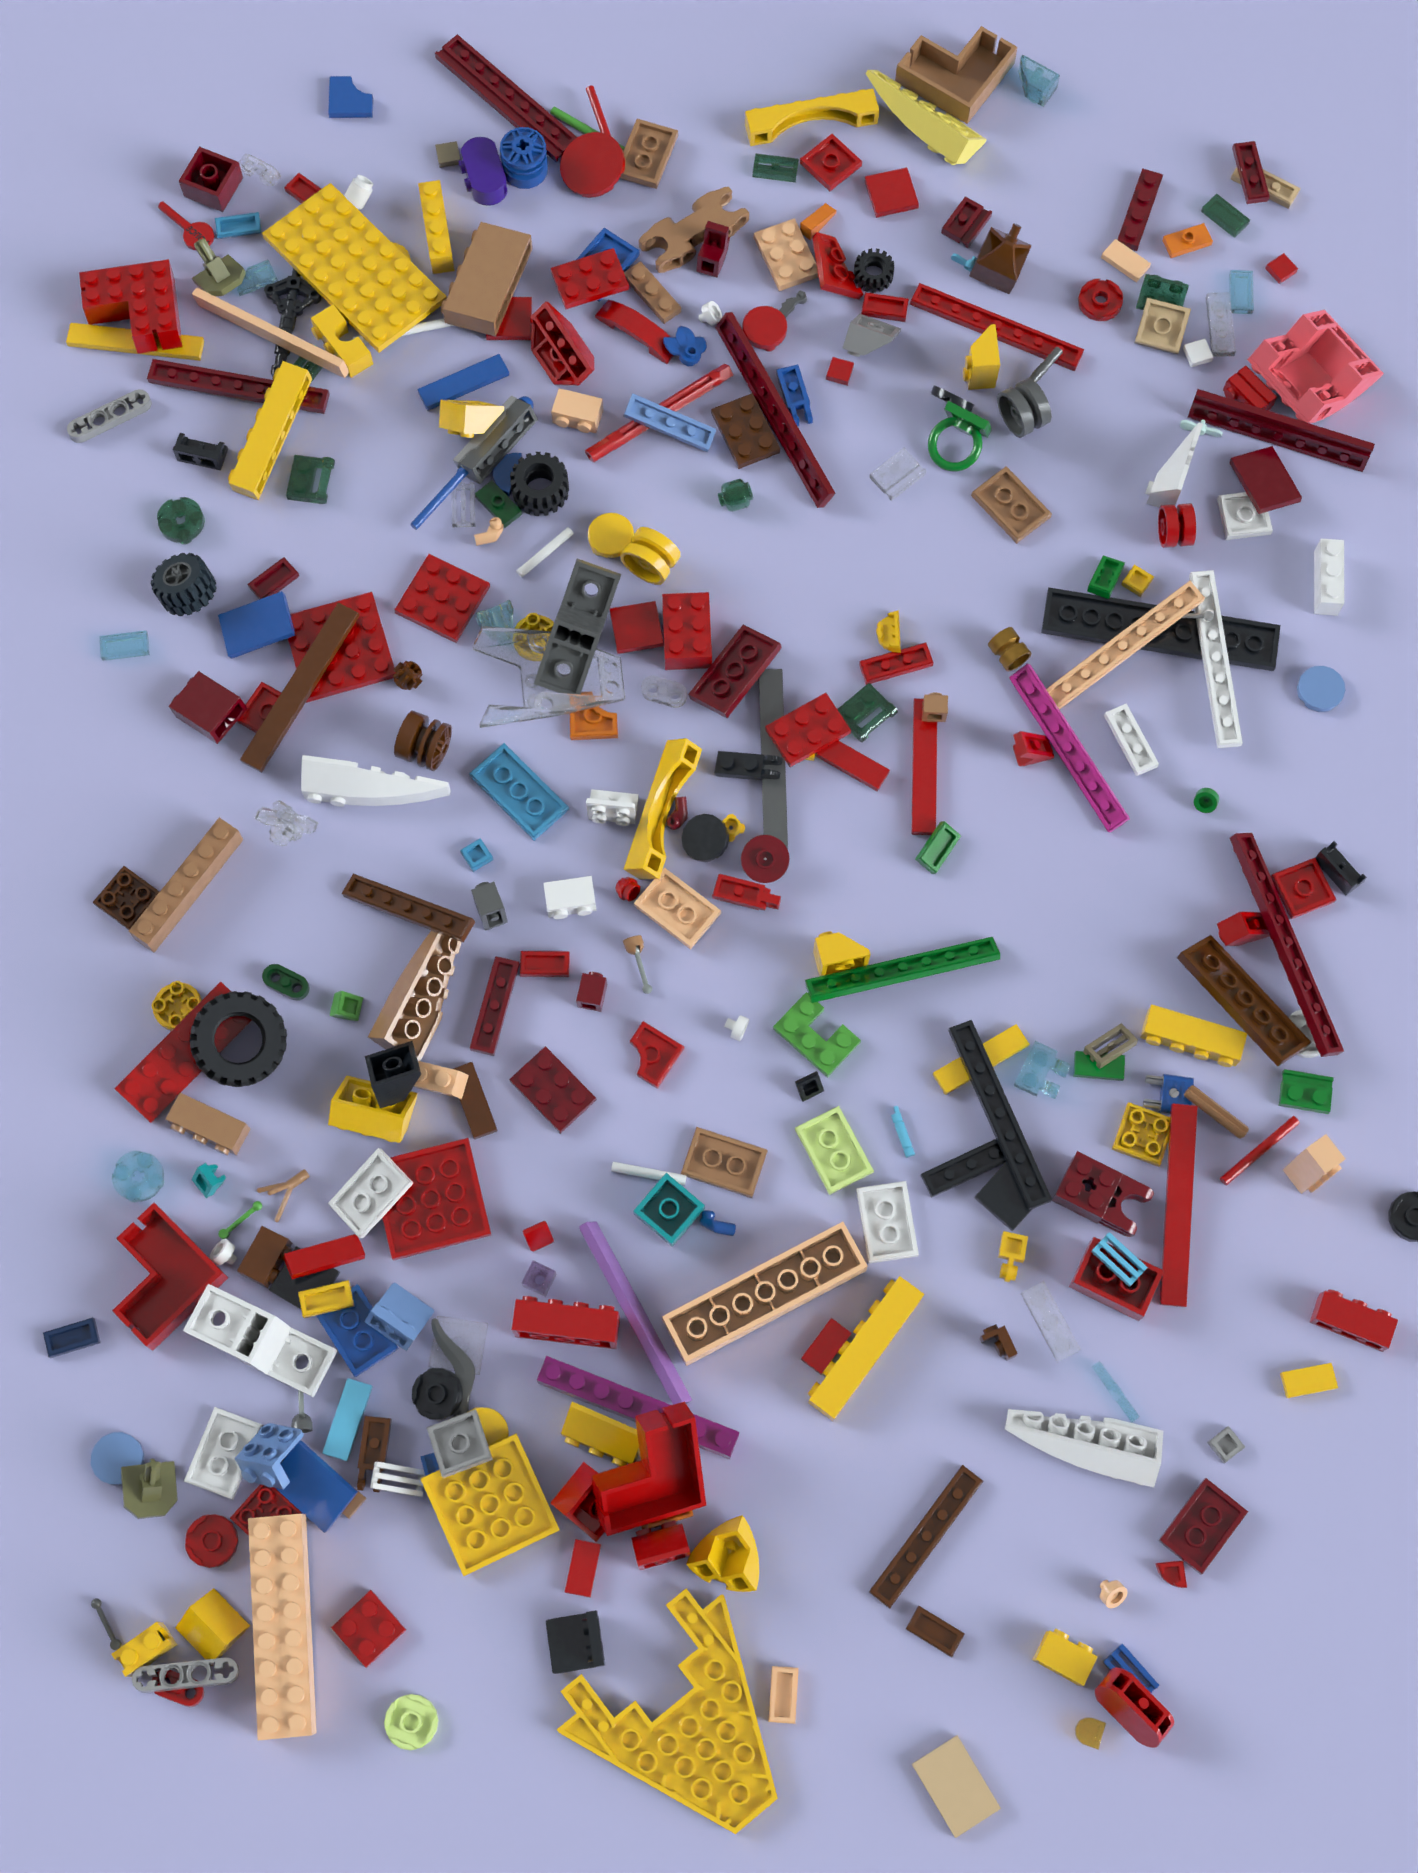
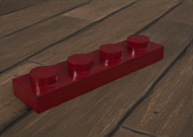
(1140, 208)
(494, 1006)

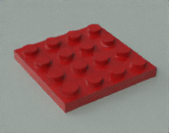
(362, 656)
(441, 1204)

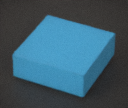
(476, 855)

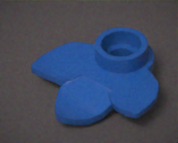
(686, 346)

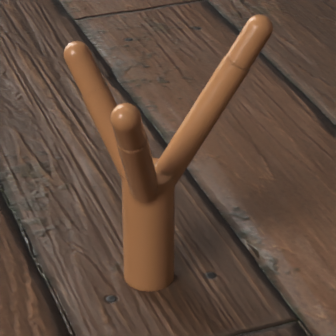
(289, 1185)

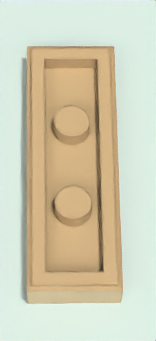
(1279, 189)

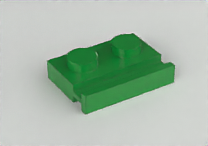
(1306, 1091)

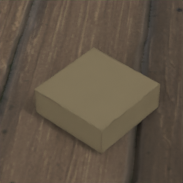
(447, 154)

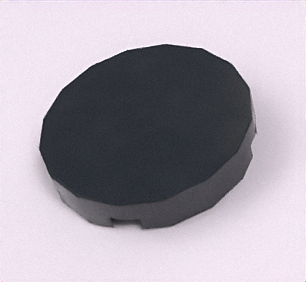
(947, 396)
(705, 837)
(1404, 1216)
(437, 1393)

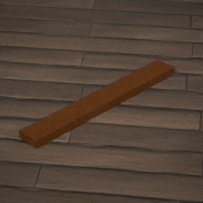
(299, 687)

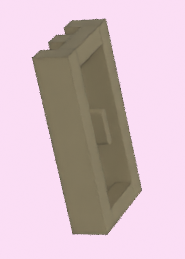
(1096, 1056)

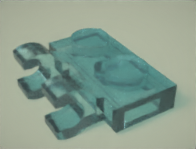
(1036, 1068)

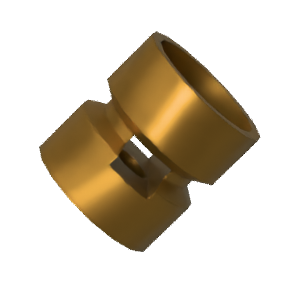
(1009, 649)

